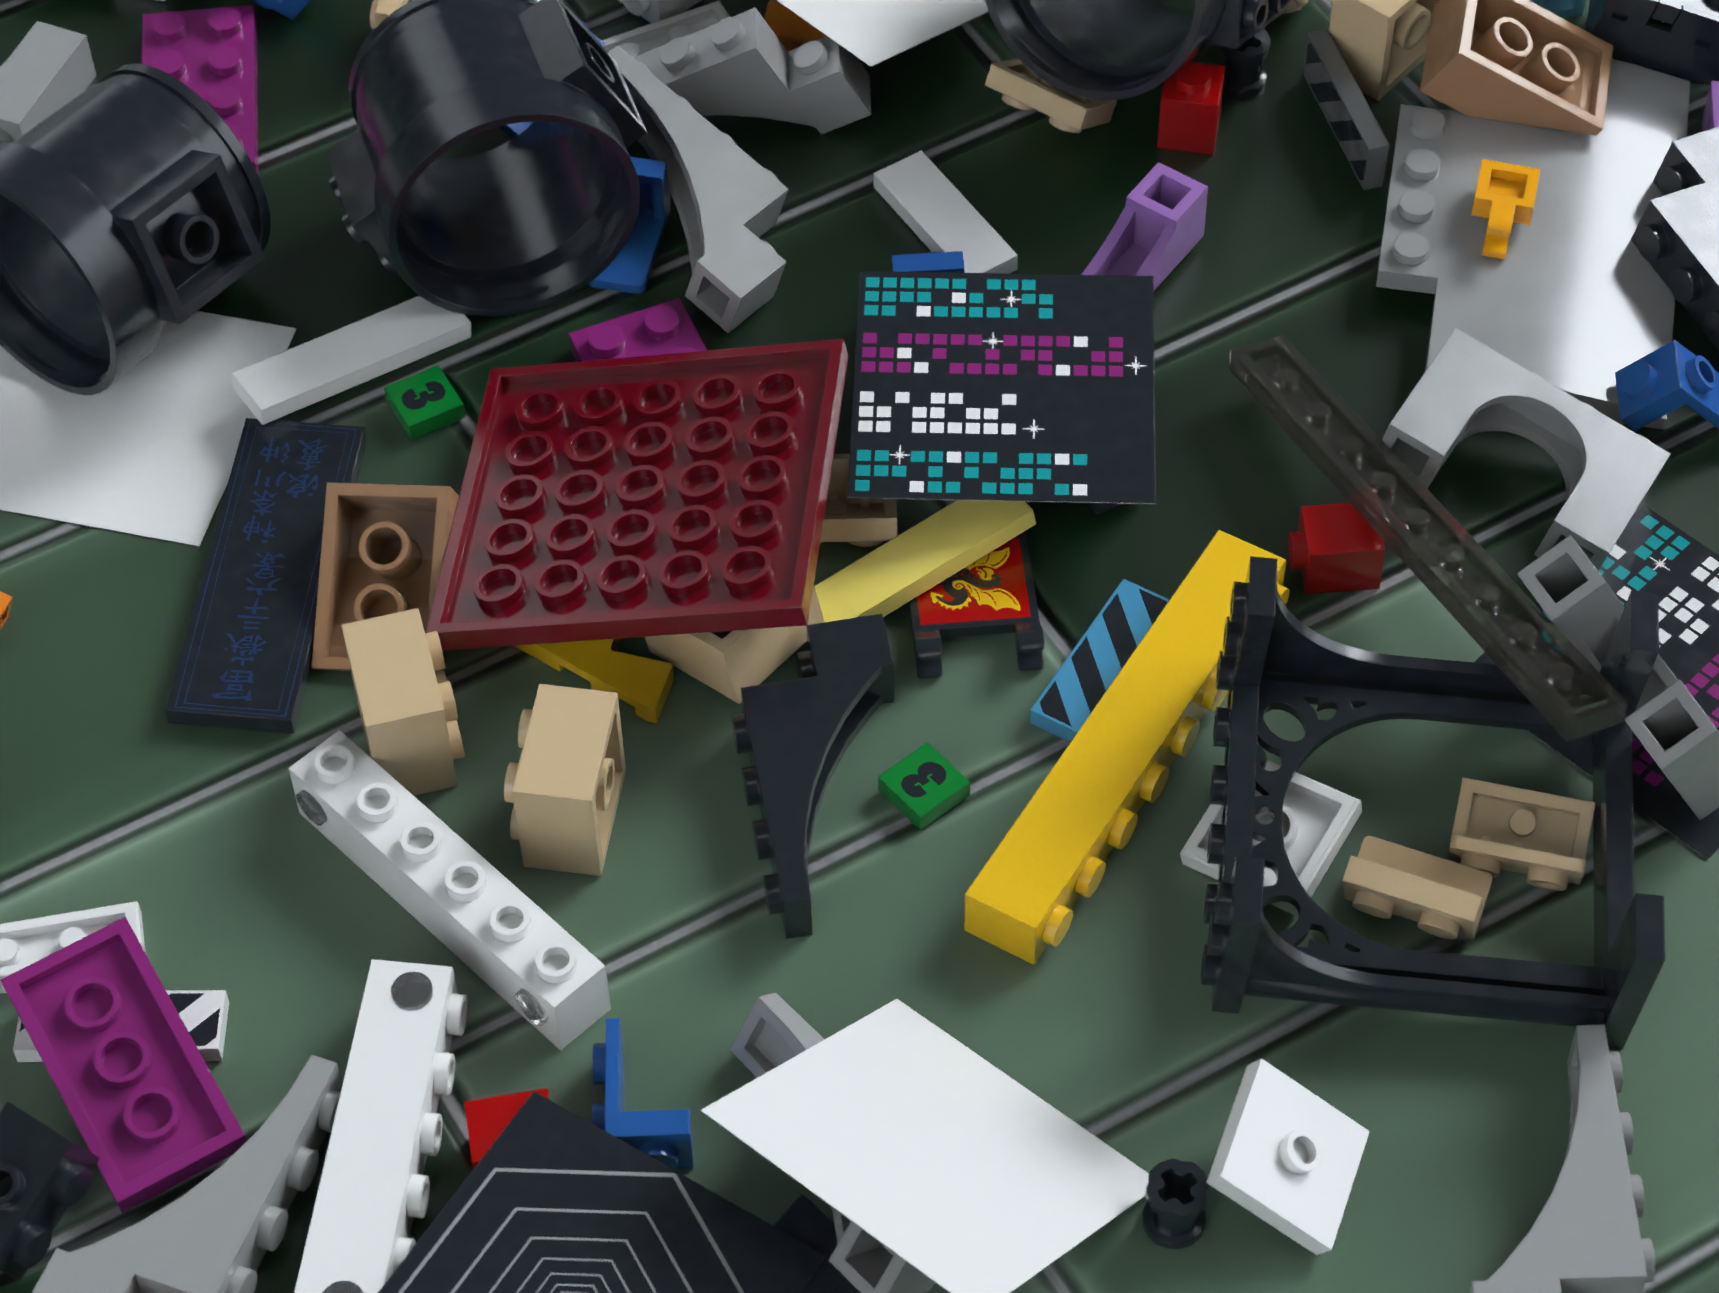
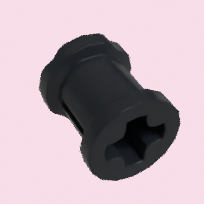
(1244, 68)
(1175, 1204)

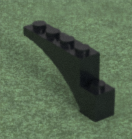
(1682, 227)
(796, 742)

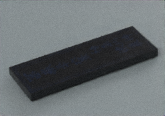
(259, 588)

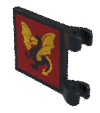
(981, 599)

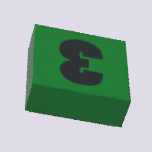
(424, 402)
(923, 786)

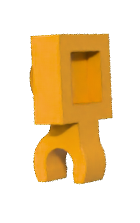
(1506, 197)

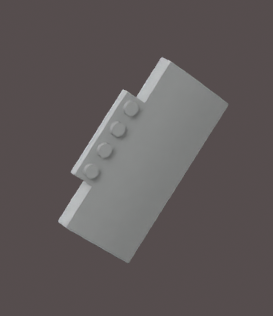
(1573, 284)

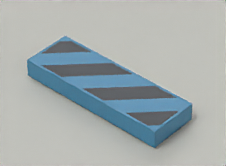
(1096, 660)

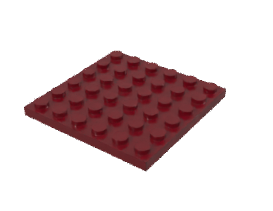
(643, 497)

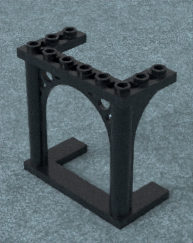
(1286, 666)

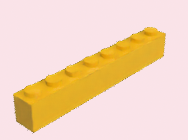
(1112, 764)

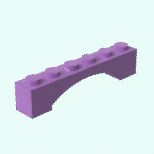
(1155, 228)

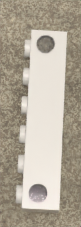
(451, 890)
(384, 1128)

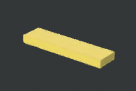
(921, 557)

